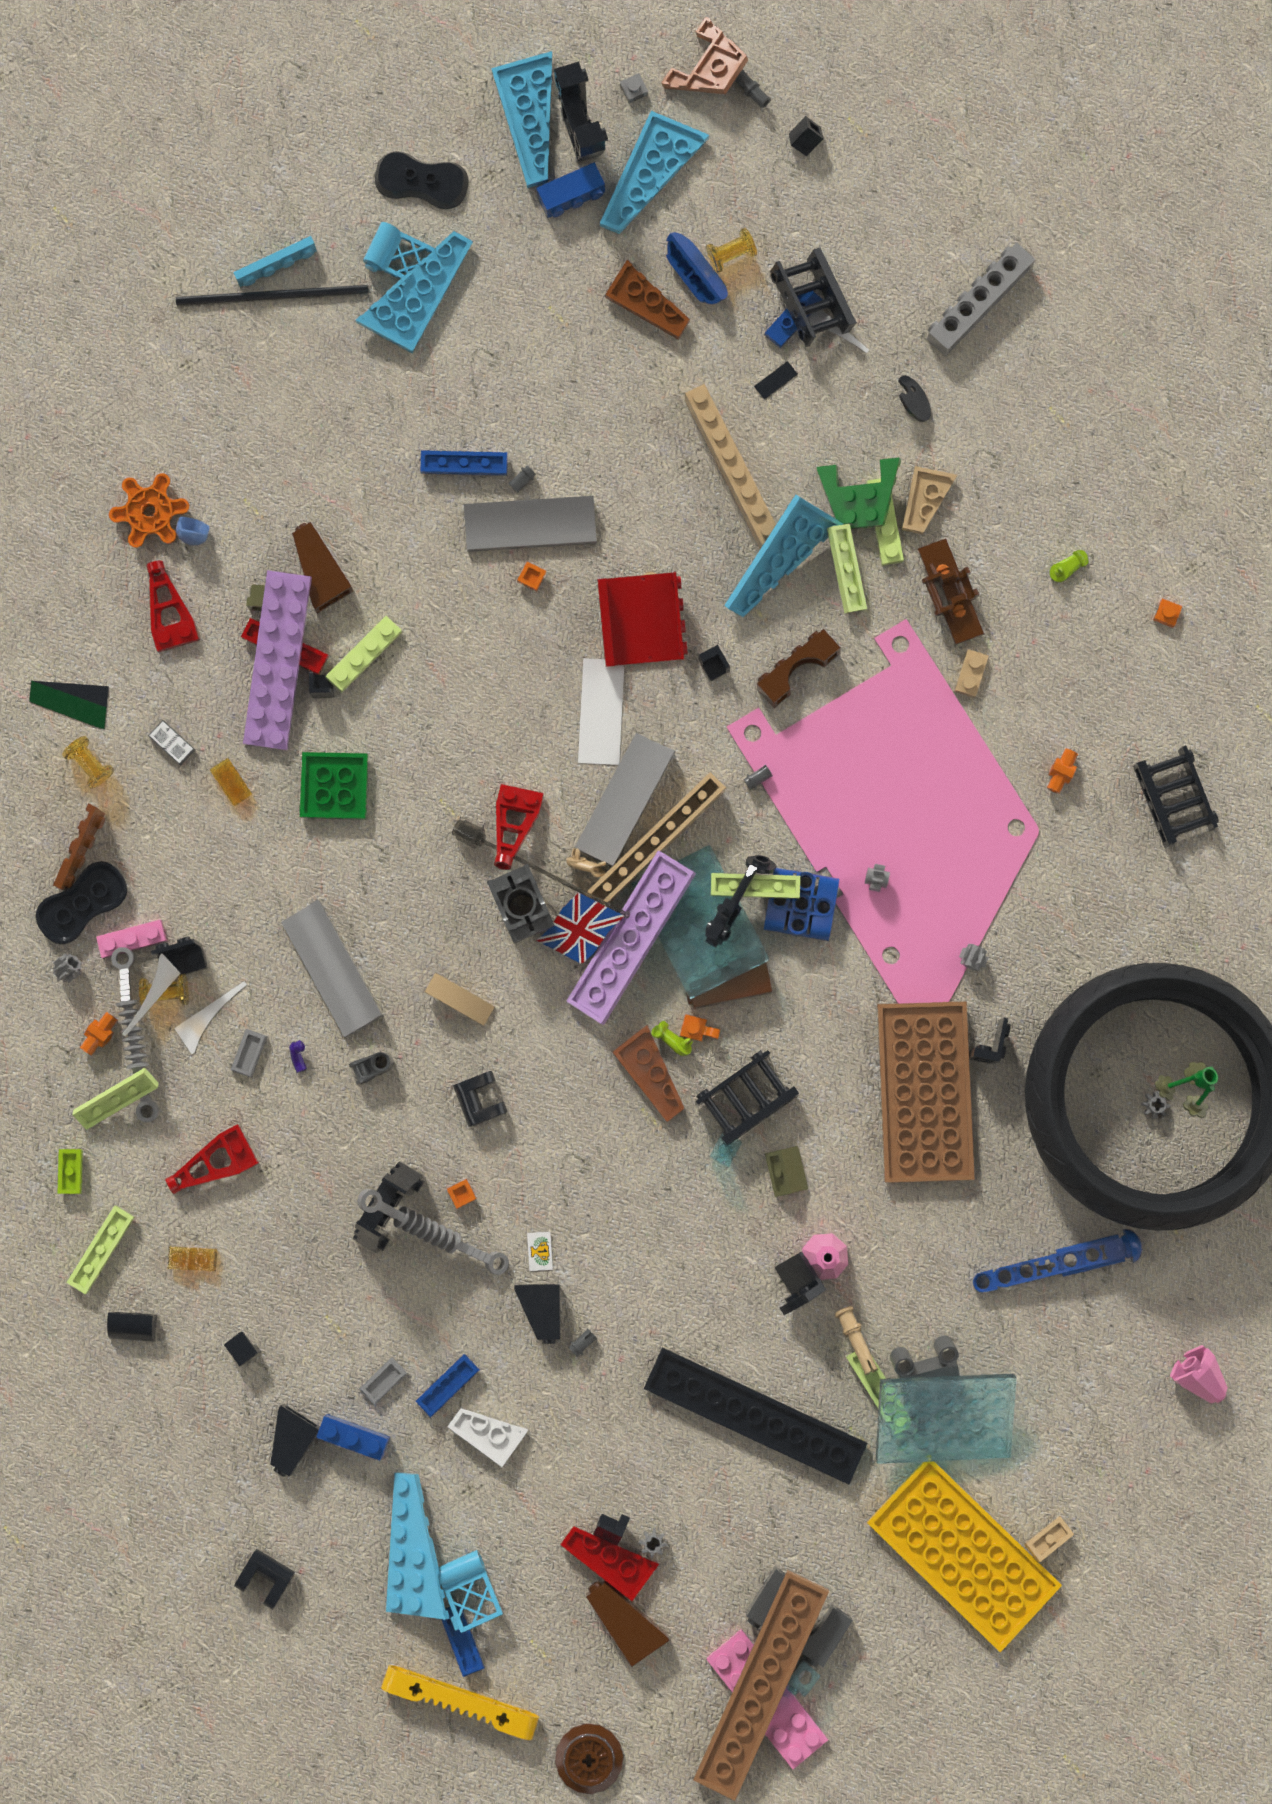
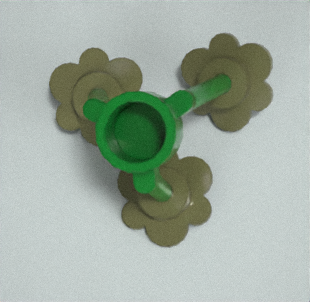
(1197, 1075)

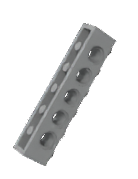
(1013, 256)

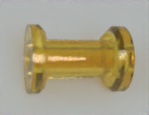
(731, 250)
(88, 762)
(177, 990)

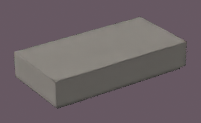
(249, 1053)
(383, 1380)

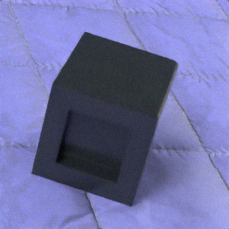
(805, 136)
(714, 663)
(320, 687)
(241, 1348)
(611, 1529)

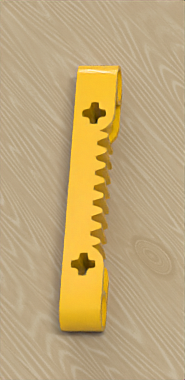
(518, 1722)

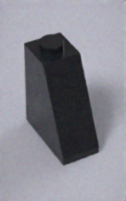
(542, 1309)
(291, 1440)

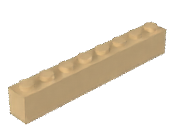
(730, 463)
(658, 838)

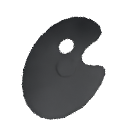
(914, 402)

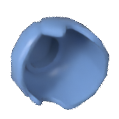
(192, 531)

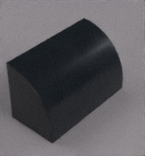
(131, 1326)

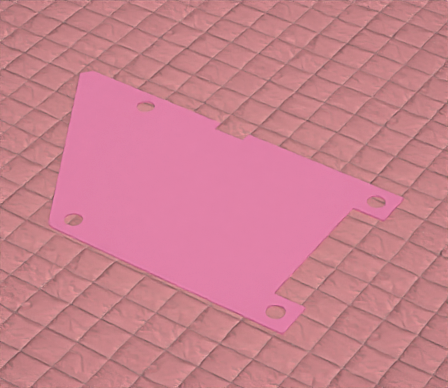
(907, 786)

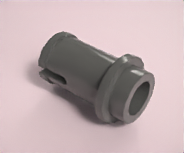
(522, 478)
(757, 777)
(582, 1342)

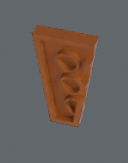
(641, 298)
(79, 846)
(646, 1067)

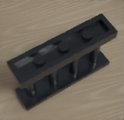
(826, 283)
(1162, 812)
(766, 1107)

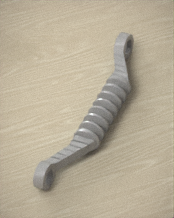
(127, 1003)
(431, 1231)

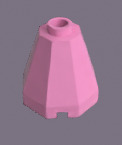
(816, 1249)
(1201, 1375)

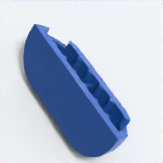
(695, 269)

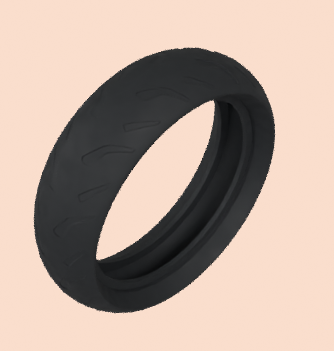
(1048, 1114)

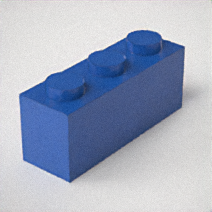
(571, 190)
(353, 1437)

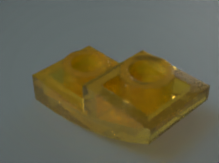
(231, 781)
(192, 1258)

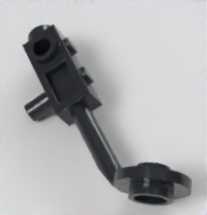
(720, 927)

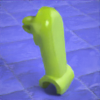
(1064, 569)
(678, 1044)

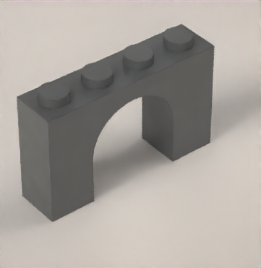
(821, 1640)

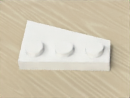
(488, 1435)

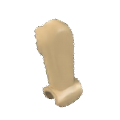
(582, 864)

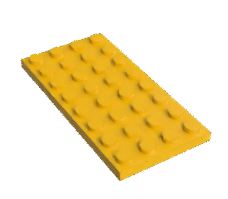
(964, 1554)

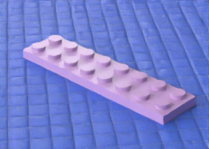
(277, 660)
(631, 938)

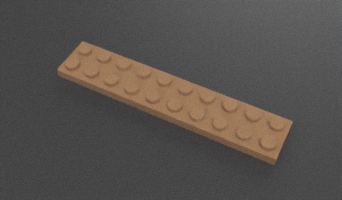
(761, 1685)

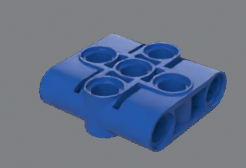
(821, 923)

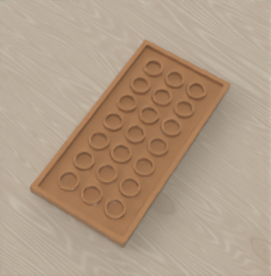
(925, 1092)

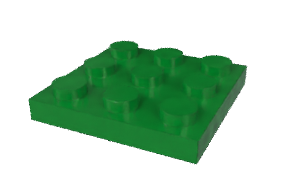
(334, 785)

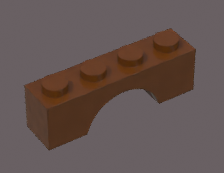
(818, 650)

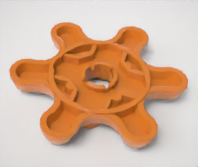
(141, 498)

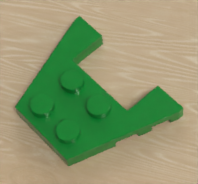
(861, 504)

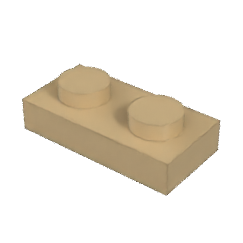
(971, 673)
(1049, 1539)

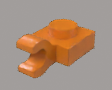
(696, 1027)

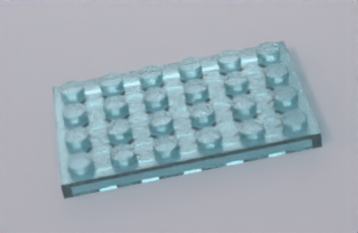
(683, 936)
(945, 1418)

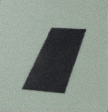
(775, 380)

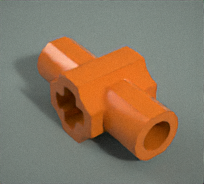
(1062, 771)
(98, 1033)

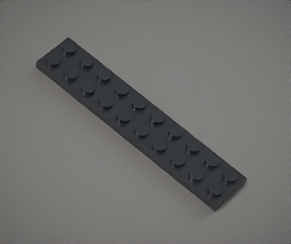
(755, 1415)

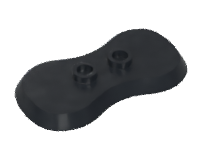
(437, 183)
(67, 913)

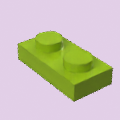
(70, 1171)

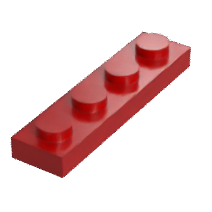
(310, 659)

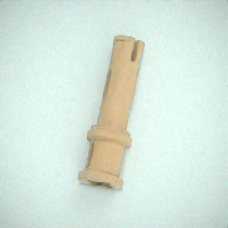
(853, 1331)

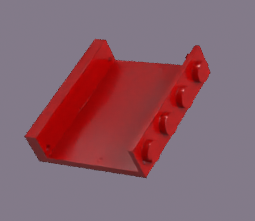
(641, 619)

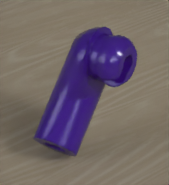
(296, 1057)

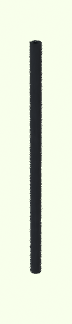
(269, 295)

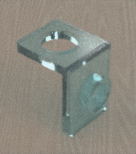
(725, 1155)
(796, 1687)

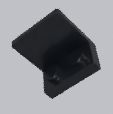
(185, 955)
(993, 1055)
(800, 1282)

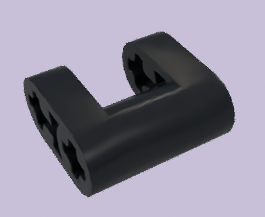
(470, 1101)
(269, 1569)

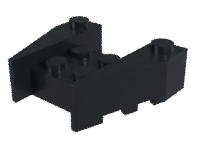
(586, 137)
(368, 1229)

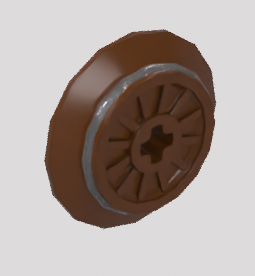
(601, 1745)

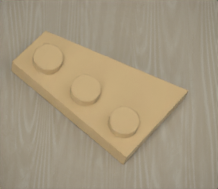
(924, 498)

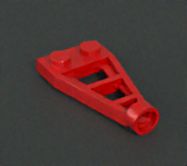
(175, 634)
(521, 801)
(238, 1149)

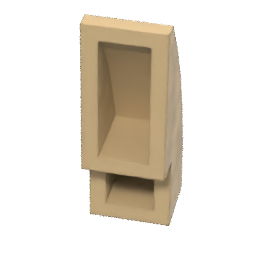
(459, 999)

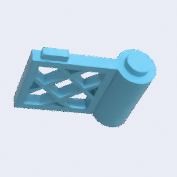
(384, 247)
(460, 1573)

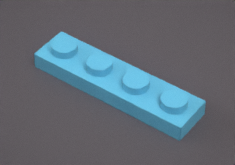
(281, 259)

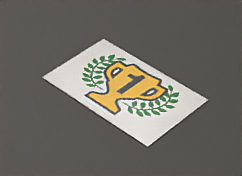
(539, 1251)

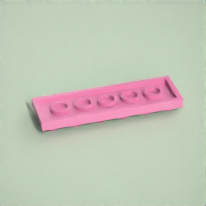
(791, 1727)

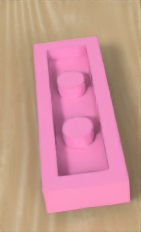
(132, 938)

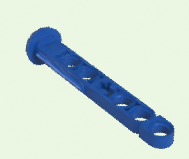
(1114, 1249)

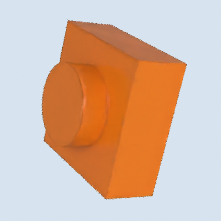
(531, 576)
(1167, 613)
(461, 1193)

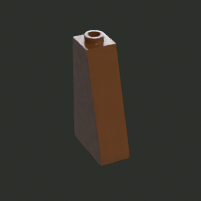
(327, 580)
(746, 985)
(628, 1625)

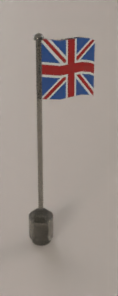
(581, 922)

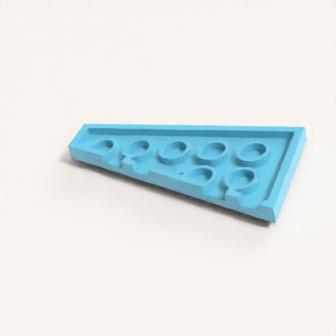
(526, 101)
(655, 160)
(411, 303)
(784, 550)
(413, 1563)

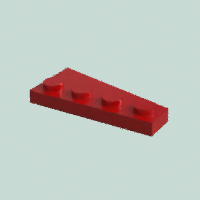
(614, 1564)

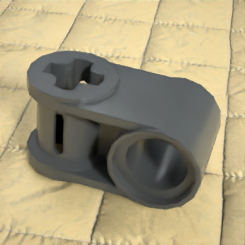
(370, 1068)

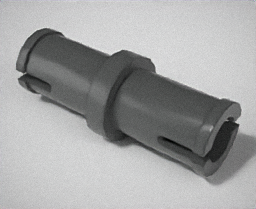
(752, 89)

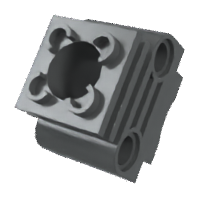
(514, 884)

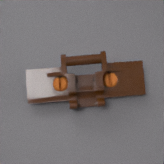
(956, 587)

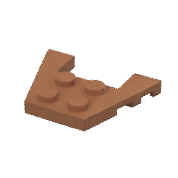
(716, 67)

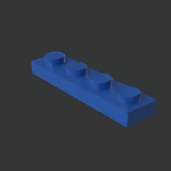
(464, 463)

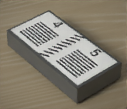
(171, 742)

